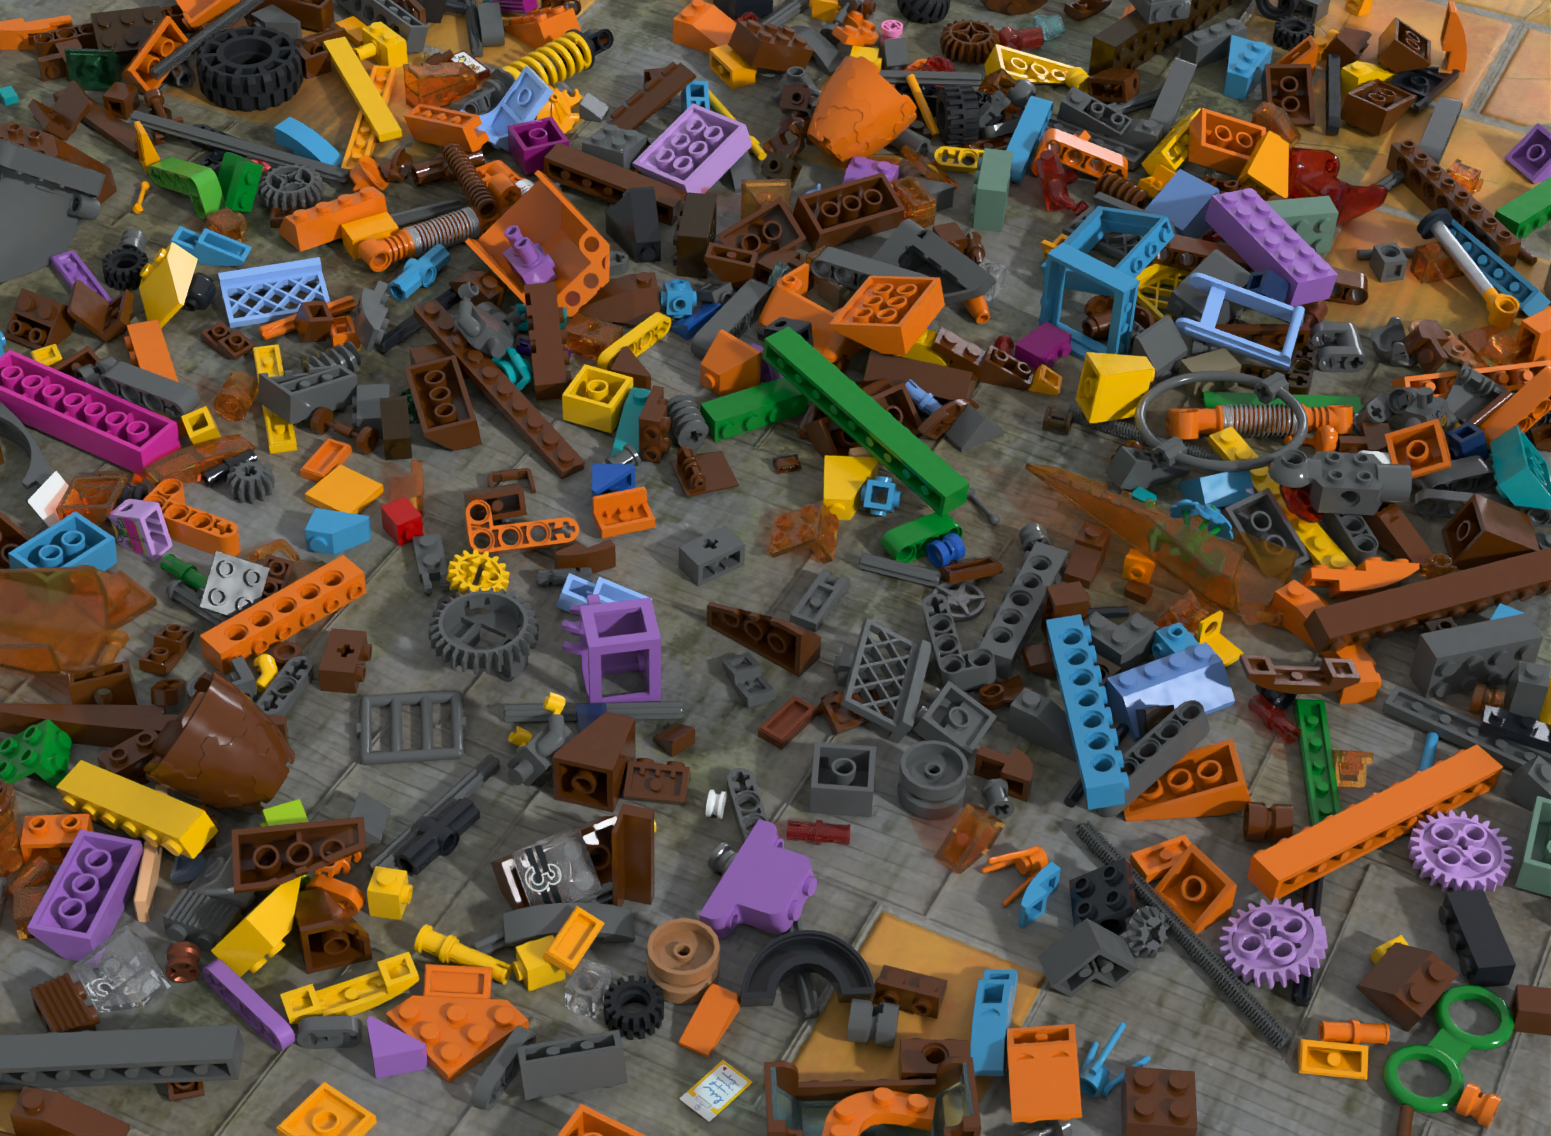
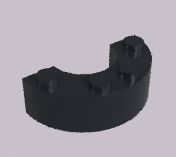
(806, 952)

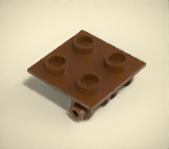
(702, 472)

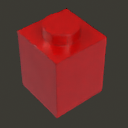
(401, 521)

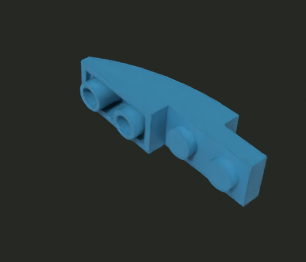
(991, 1020)

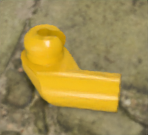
(268, 670)

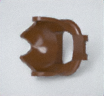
(779, 143)

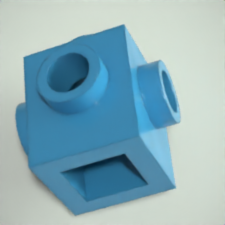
(677, 298)
(873, 488)
(1172, 640)

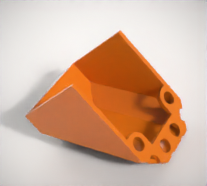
(563, 233)

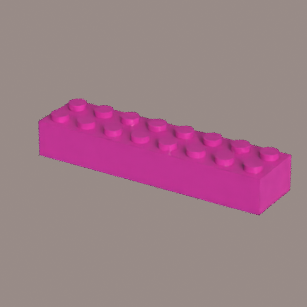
(85, 414)

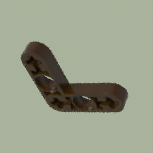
(1298, 380)

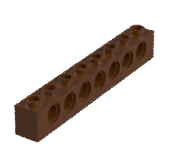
(1440, 190)

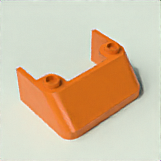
(790, 301)

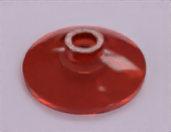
(1298, 503)

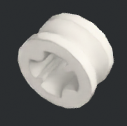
(716, 804)

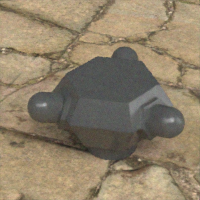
(792, 76)

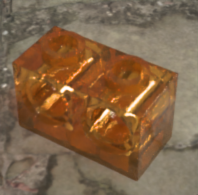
(916, 200)

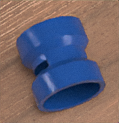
(948, 549)

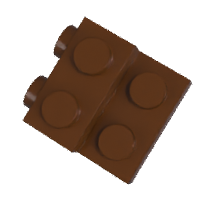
(654, 427)

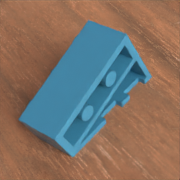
(1245, 66)

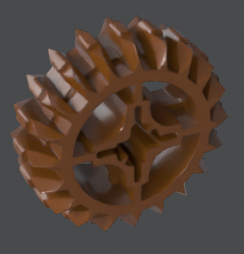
(968, 41)

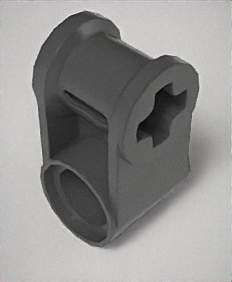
(1373, 412)

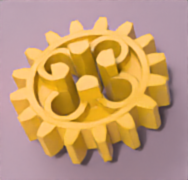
(464, 569)

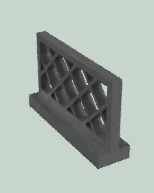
(1105, 200)
(906, 687)

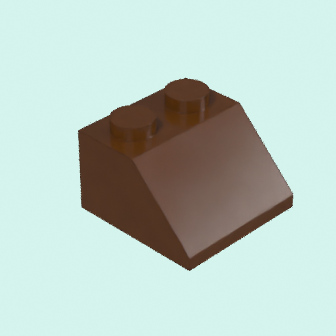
(1407, 983)

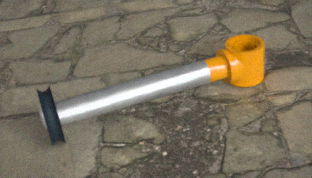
(1501, 307)

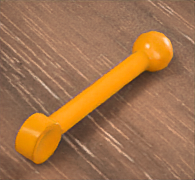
(137, 208)

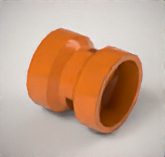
(1479, 1105)

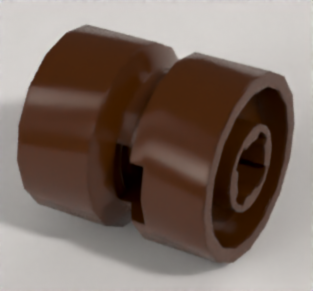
(1266, 822)

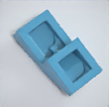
(1036, 894)

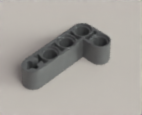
(149, 390)
(964, 669)

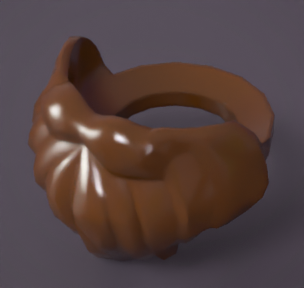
(398, 167)

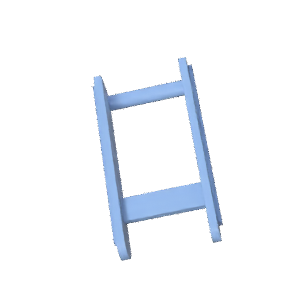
(1206, 328)

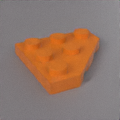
(456, 1029)

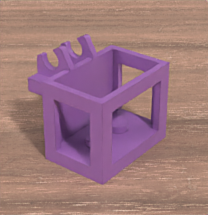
(616, 641)

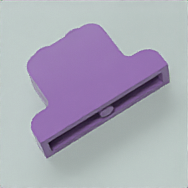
(761, 886)

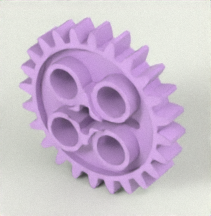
(1460, 852)
(1273, 943)

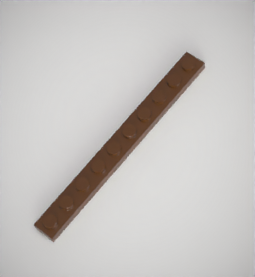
(500, 391)

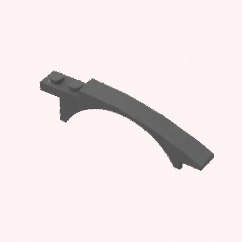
(15, 431)

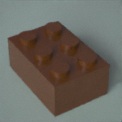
(770, 46)

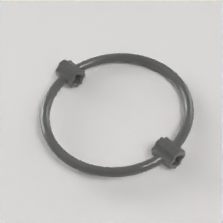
(1174, 450)

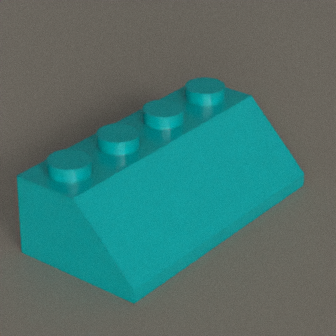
(1520, 470)

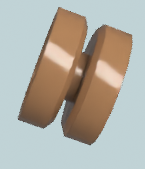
(683, 959)

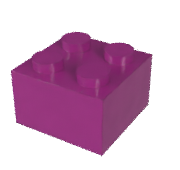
(533, 141)

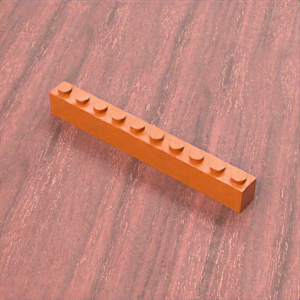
(1372, 822)

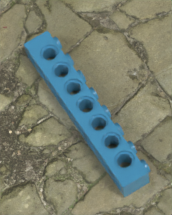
(1085, 712)

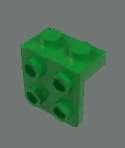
(239, 181)
(38, 749)

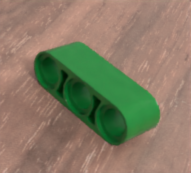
(910, 540)

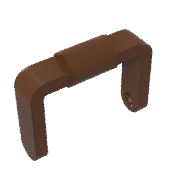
(513, 474)

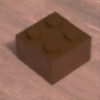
(1158, 1102)

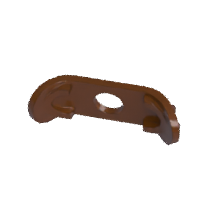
(1101, 303)

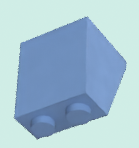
(1185, 203)

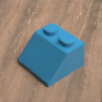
(1219, 488)

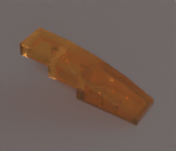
(191, 461)

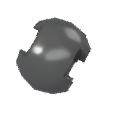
(1021, 93)

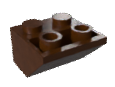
(39, 321)

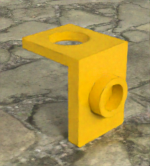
(1222, 647)

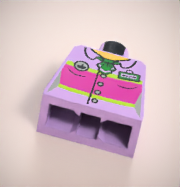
(140, 528)

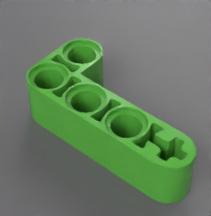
(190, 179)

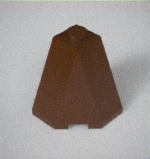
(328, 933)

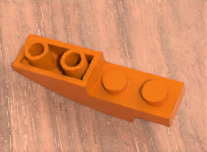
(19, 35)
(1366, 579)

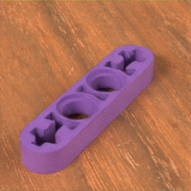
(249, 1005)

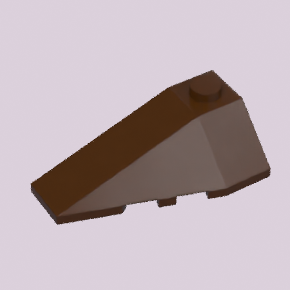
(625, 300)
(770, 637)
(284, 852)

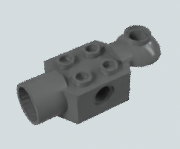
(1343, 480)

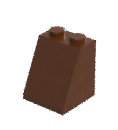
(1487, 533)
(595, 762)

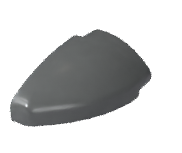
(930, 255)

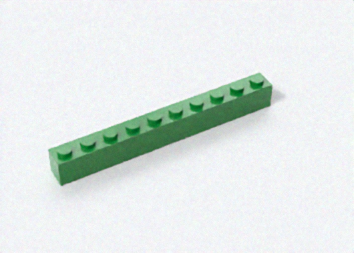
(866, 421)

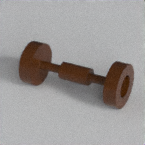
(323, 420)

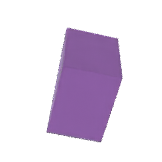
(393, 1050)

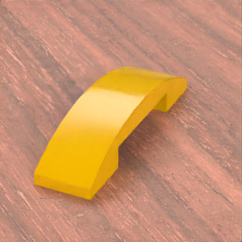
(354, 995)

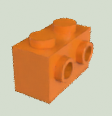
(51, 835)

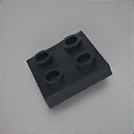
(1104, 896)

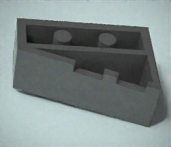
(300, 395)

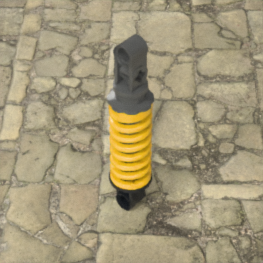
(571, 51)

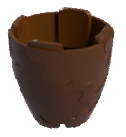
(221, 750)

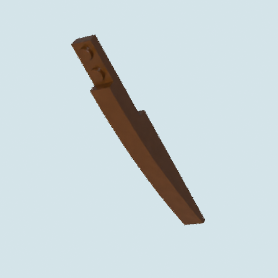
(95, 723)

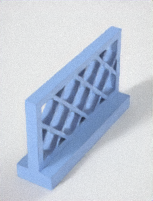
(271, 279)

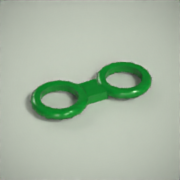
(1448, 1048)

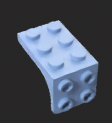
(518, 106)

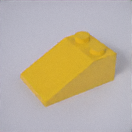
(166, 283)
(260, 931)

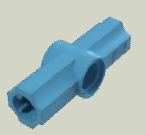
(419, 272)

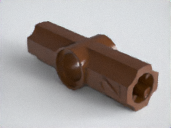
(438, 168)

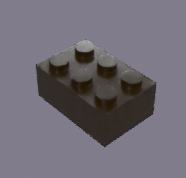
(124, 30)
(694, 231)

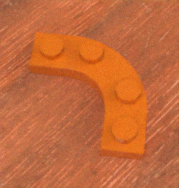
(856, 31)
(878, 1107)

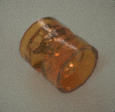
(236, 396)

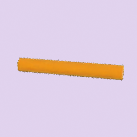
(922, 104)

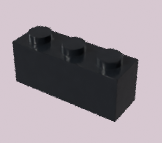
(1477, 938)

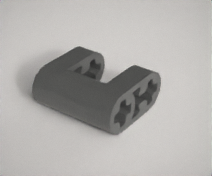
(1344, 345)

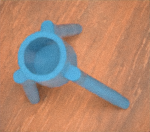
(1095, 1075)

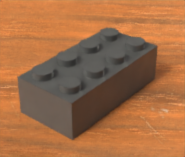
(1478, 652)

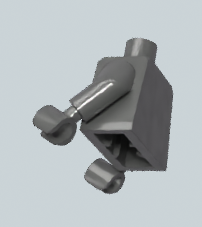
(483, 329)

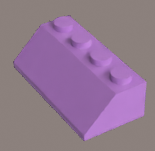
(87, 894)

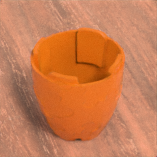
(858, 112)

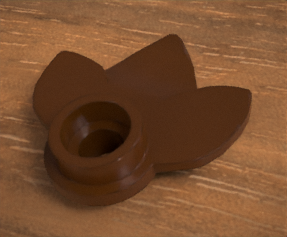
(997, 694)

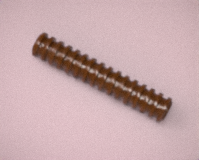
(470, 181)

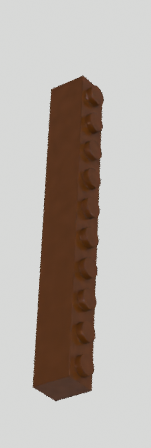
(1429, 600)

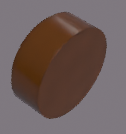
(284, 652)

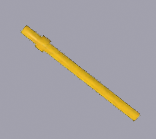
(720, 109)

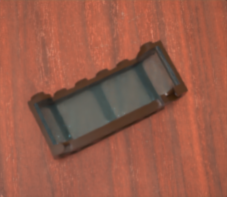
(802, 1107)

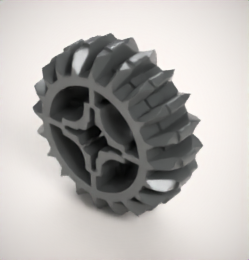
(291, 186)

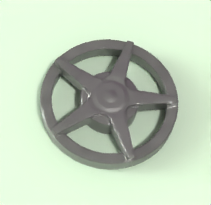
(960, 600)

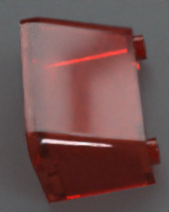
(1315, 175)

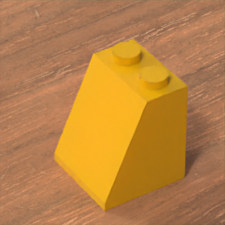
(1112, 385)

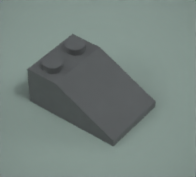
(1264, 518)

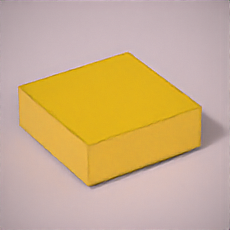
(47, 355)

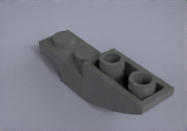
(370, 316)

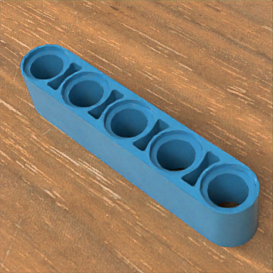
(1028, 134)

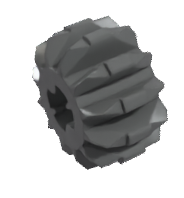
(250, 481)

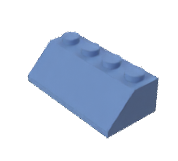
(1171, 680)

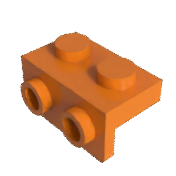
(622, 512)

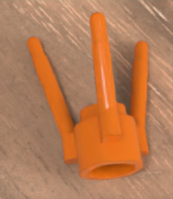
(1027, 862)

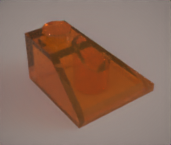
(761, 192)
(92, 496)

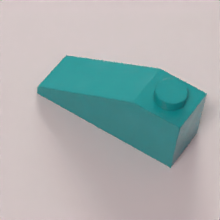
(629, 422)

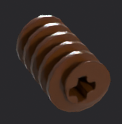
(1121, 190)

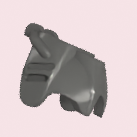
(1389, 344)

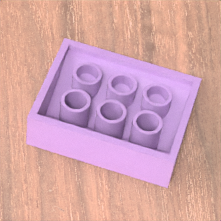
(695, 150)

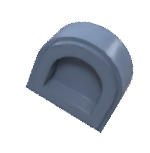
(186, 869)

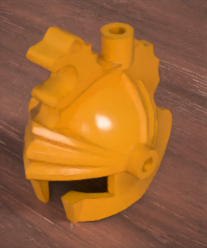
(560, 107)

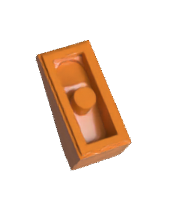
(342, 331)
(710, 1020)

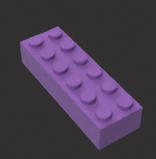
(1271, 244)

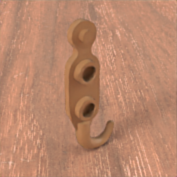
(1454, 348)

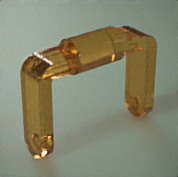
(271, 548)

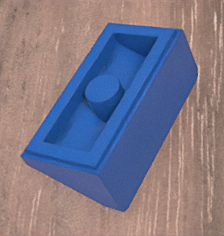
(691, 324)

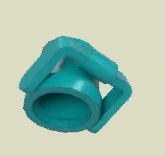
(516, 369)

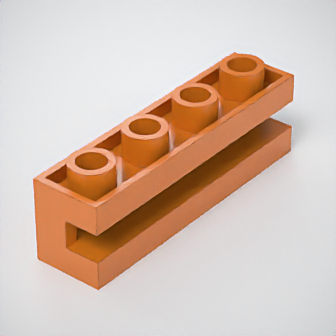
(445, 126)

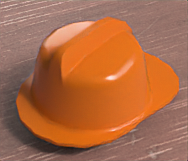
(367, 174)

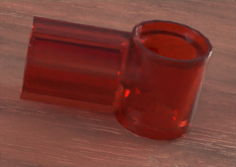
(1021, 38)

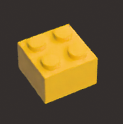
(596, 398)

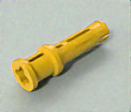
(450, 950)

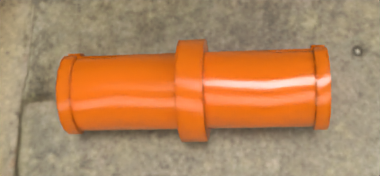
(1354, 1032)

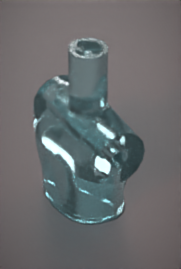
(1051, 25)

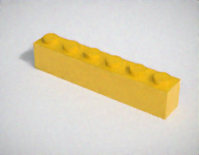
(137, 809)

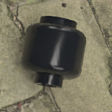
(199, 293)

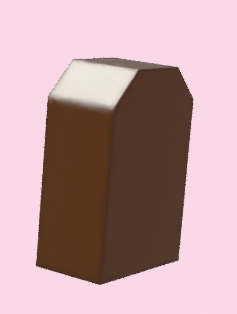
(1138, 591)

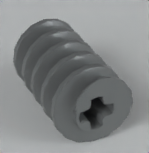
(341, 354)
(687, 421)

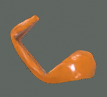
(1323, 440)

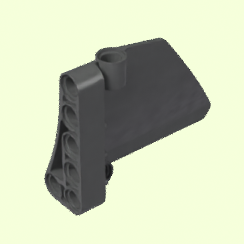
(41, 207)

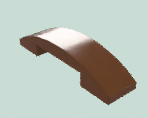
(1331, 676)

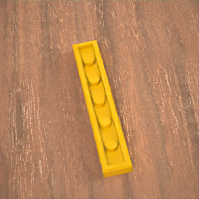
(279, 432)

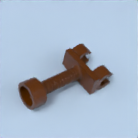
(155, 100)

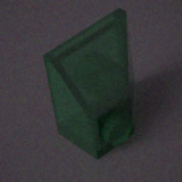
(93, 68)

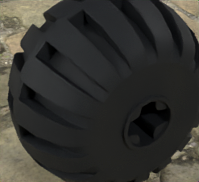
(924, 10)

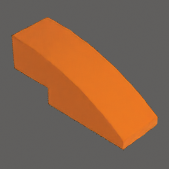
(1453, 39)

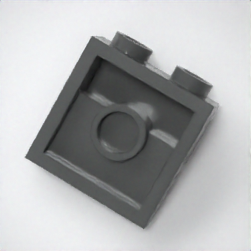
(953, 719)

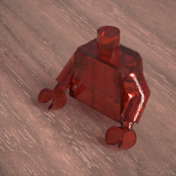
(1054, 181)

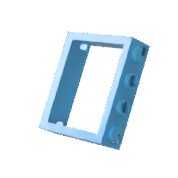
(1153, 227)
(1101, 273)

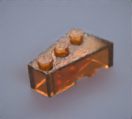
(438, 84)

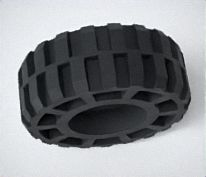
(249, 68)

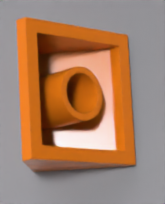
(1197, 890)

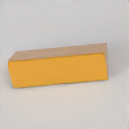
(1332, 1059)

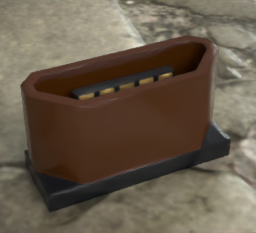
(786, 464)

